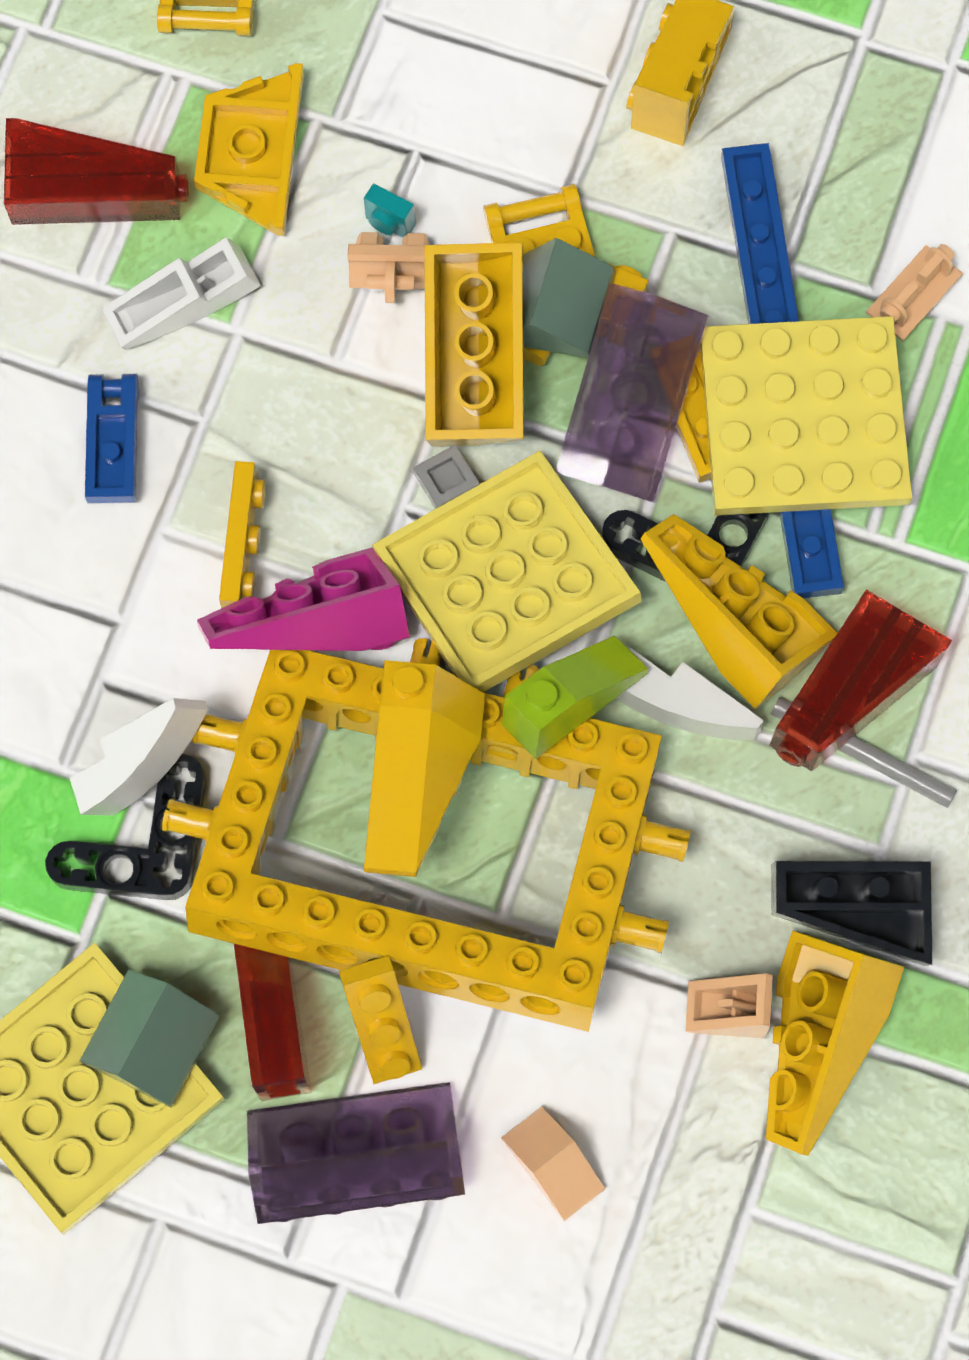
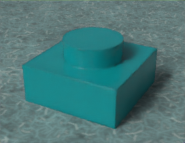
(389, 212)

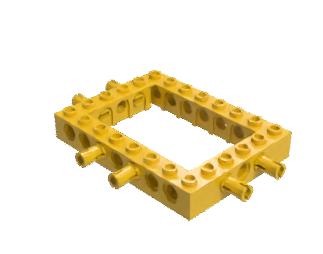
(426, 953)

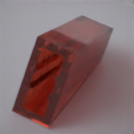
(86, 179)
(860, 675)
(272, 1024)

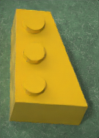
(679, 68)

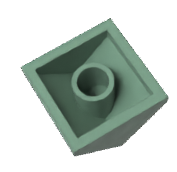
(563, 297)
(150, 1037)

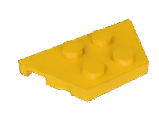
(251, 147)

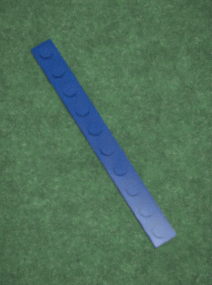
(771, 299)

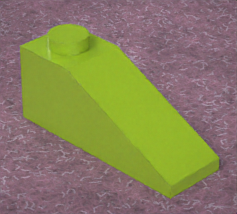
(569, 693)

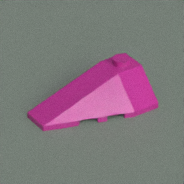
(343, 607)

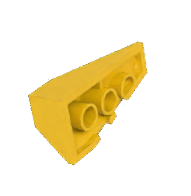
(745, 624)
(421, 751)
(829, 1020)

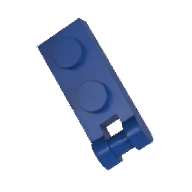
(111, 439)

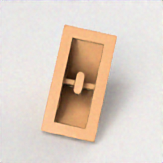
(730, 1006)
(554, 1163)

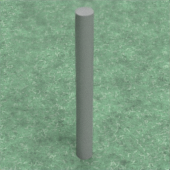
(887, 765)

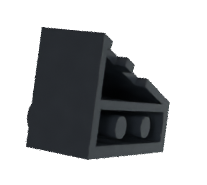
(860, 901)

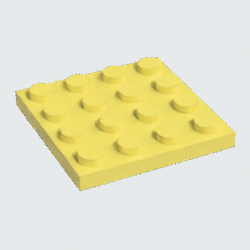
(804, 416)
(507, 573)
(65, 1125)

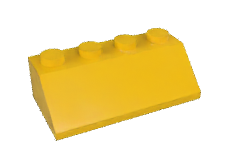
(474, 344)

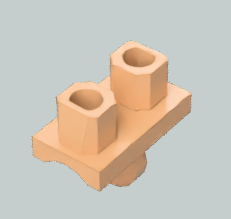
(387, 266)

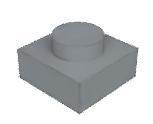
(445, 476)

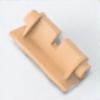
(917, 289)

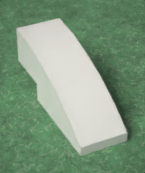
(181, 294)
(690, 703)
(137, 757)

